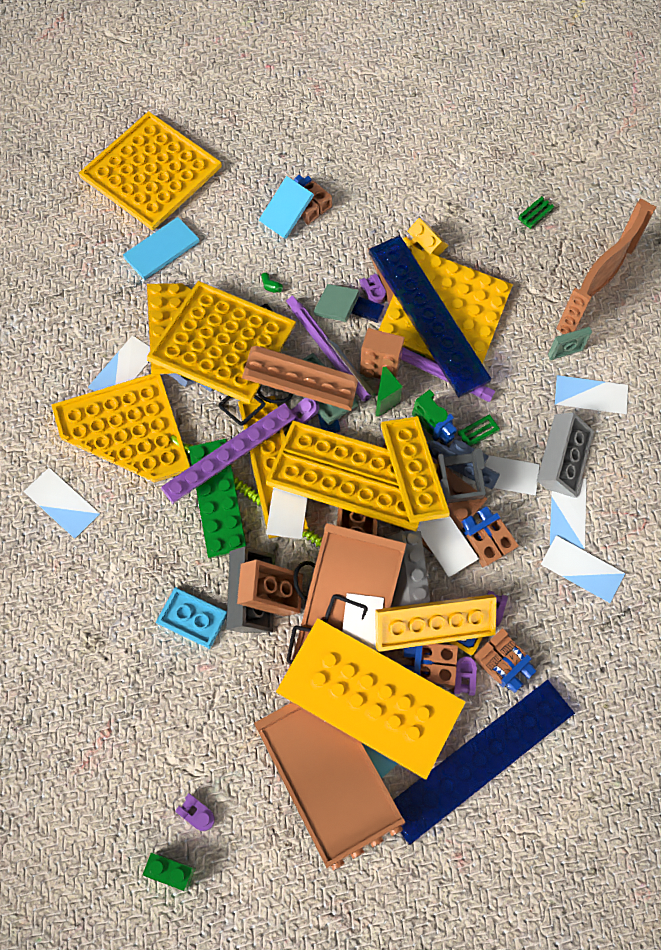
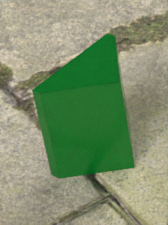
(389, 392)

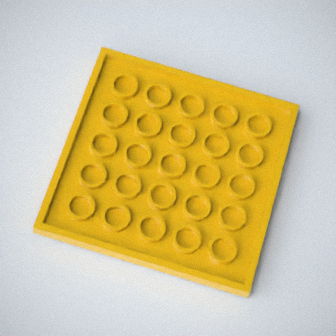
(150, 170)
(469, 296)
(214, 337)

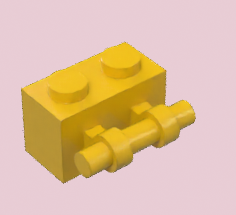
(426, 237)

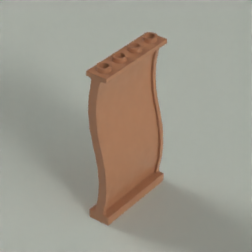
(606, 267)
(351, 565)
(330, 784)

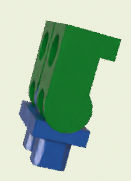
(434, 418)

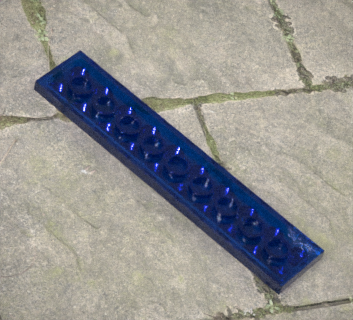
(429, 316)
(481, 760)

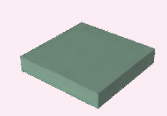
(337, 302)
(569, 343)

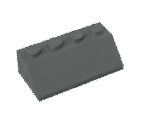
(240, 617)

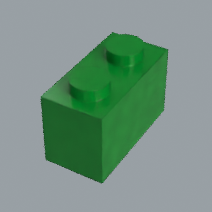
(169, 871)

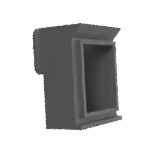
(478, 463)

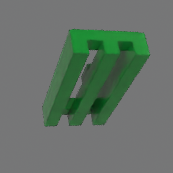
(544, 204)
(466, 439)

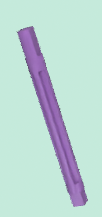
(319, 337)
(431, 367)

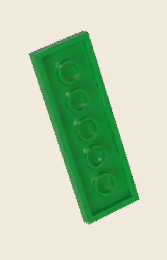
(219, 506)

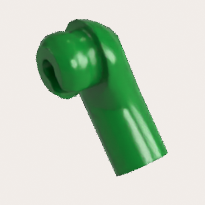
(270, 285)

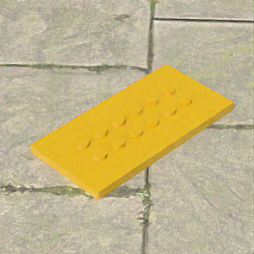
(340, 474)
(371, 698)

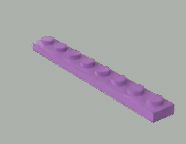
(227, 453)

